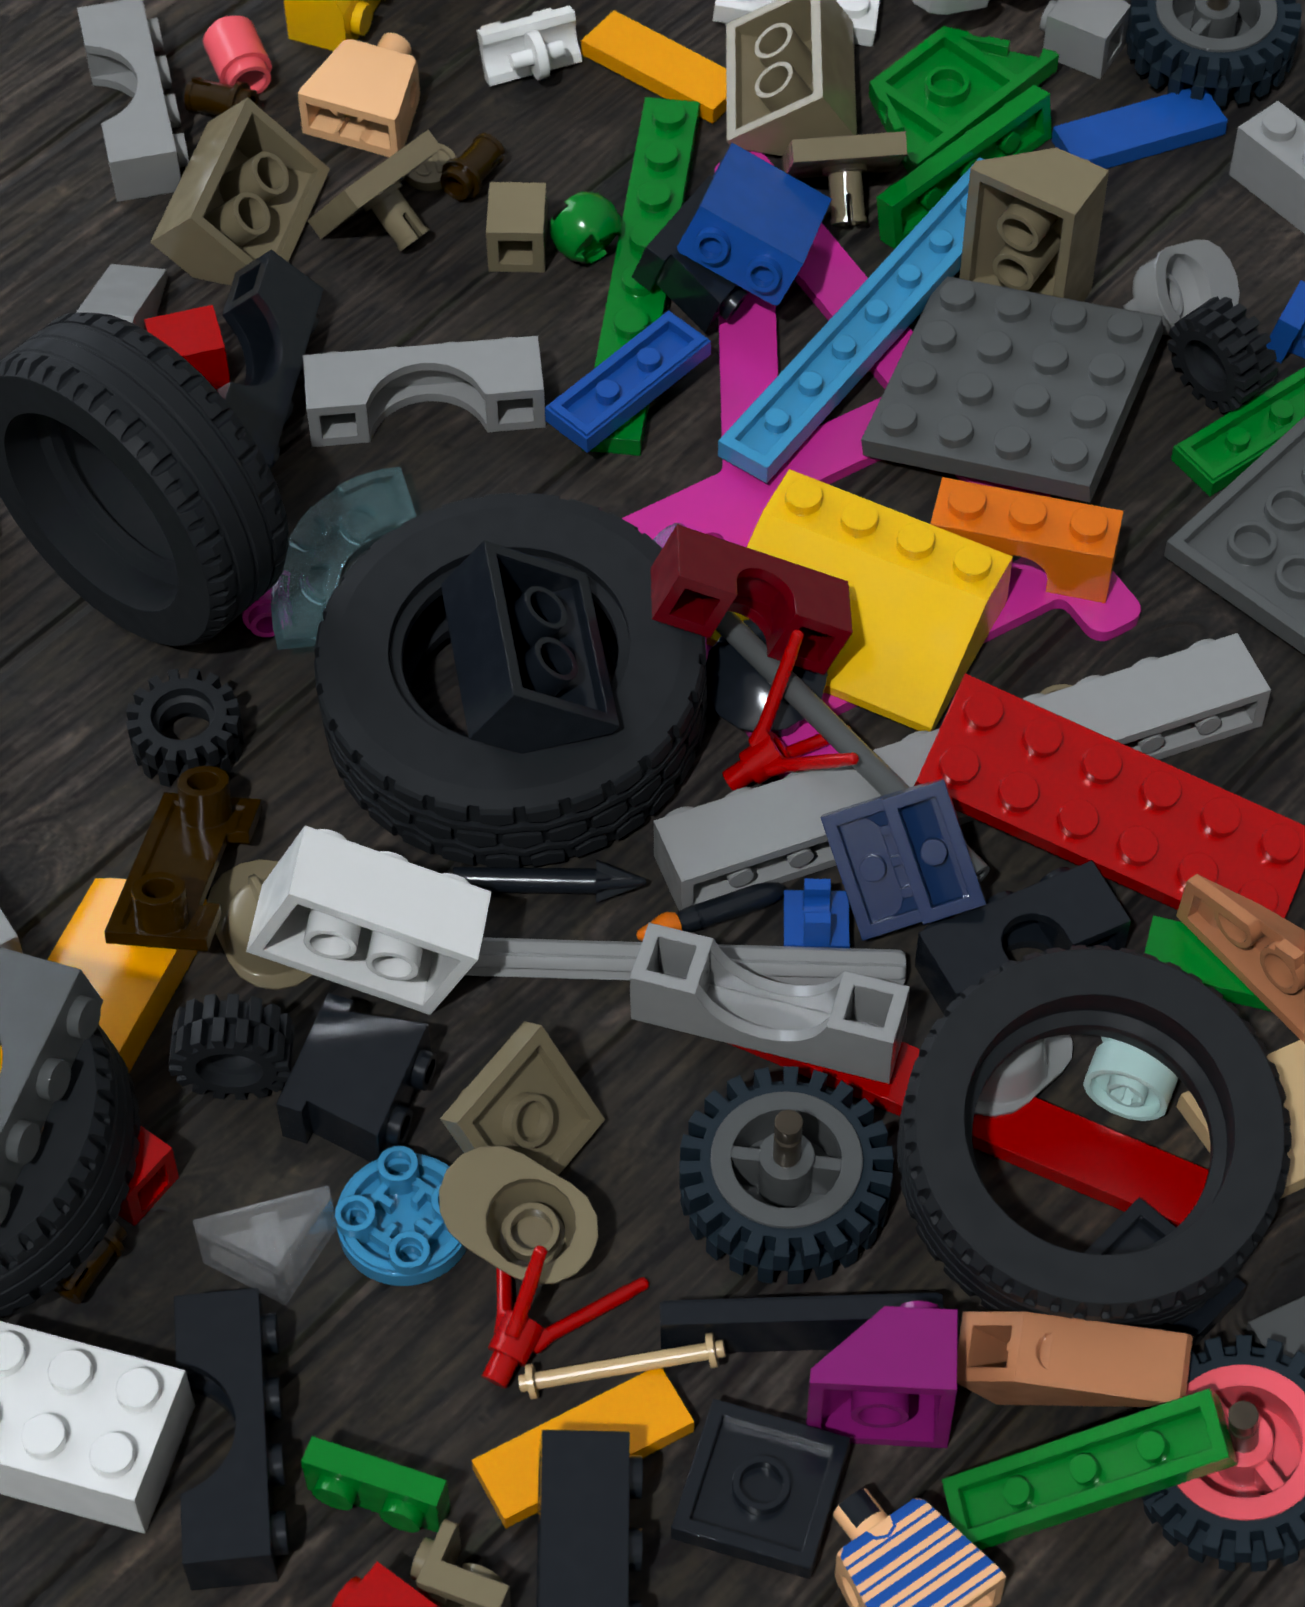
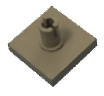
(843, 162)
(380, 193)
(526, 1103)

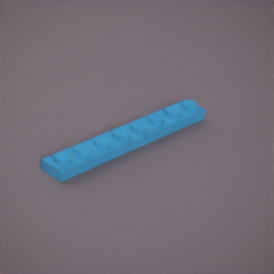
(849, 341)

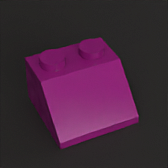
(890, 1379)

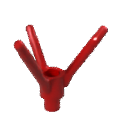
(767, 753)
(519, 1335)

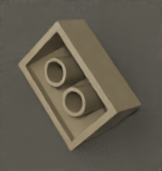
(790, 75)
(239, 196)
(1034, 222)

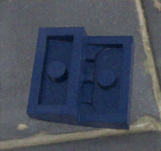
(903, 859)

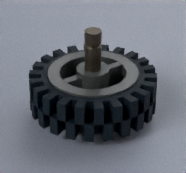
(1214, 44)
(785, 1175)

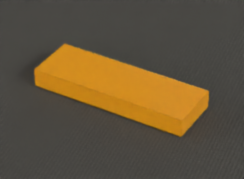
(657, 63)
(642, 1406)

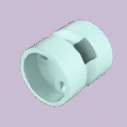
(1129, 1081)

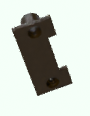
(178, 863)

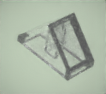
(269, 1241)

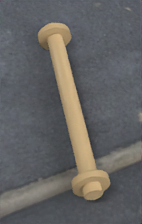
(533, 1380)

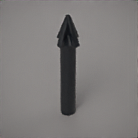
(603, 880)

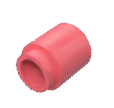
(238, 53)

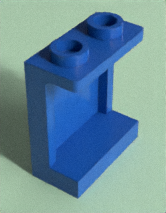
(754, 225)

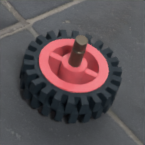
(1259, 1505)

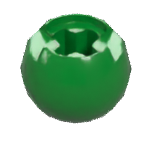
(585, 227)

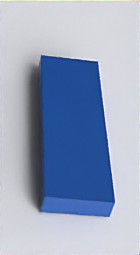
(1142, 129)
(627, 381)

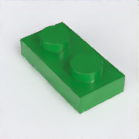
(398, 1493)

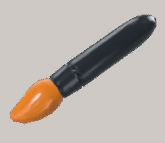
(720, 908)

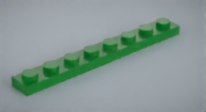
(653, 197)

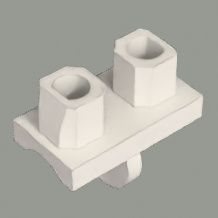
(529, 45)

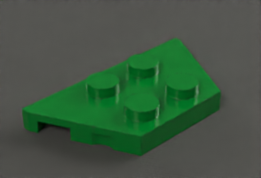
(951, 87)

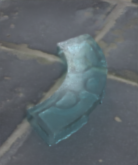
(324, 543)

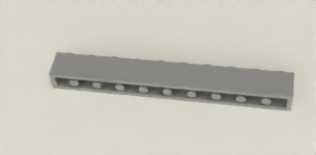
(778, 828)

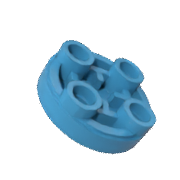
(393, 1220)

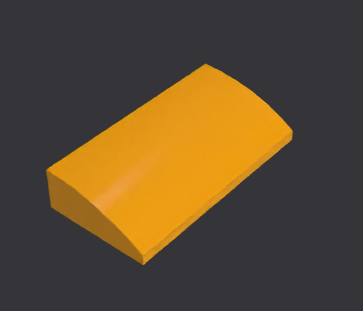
(129, 978)

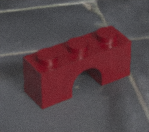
(706, 576)

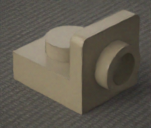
(451, 1585)

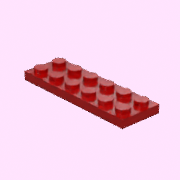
(1108, 803)

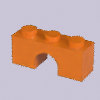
(1065, 537)

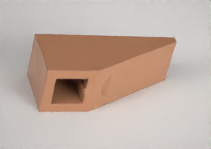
(1069, 1361)

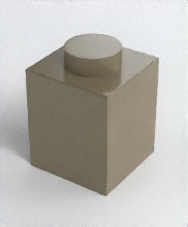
(517, 227)

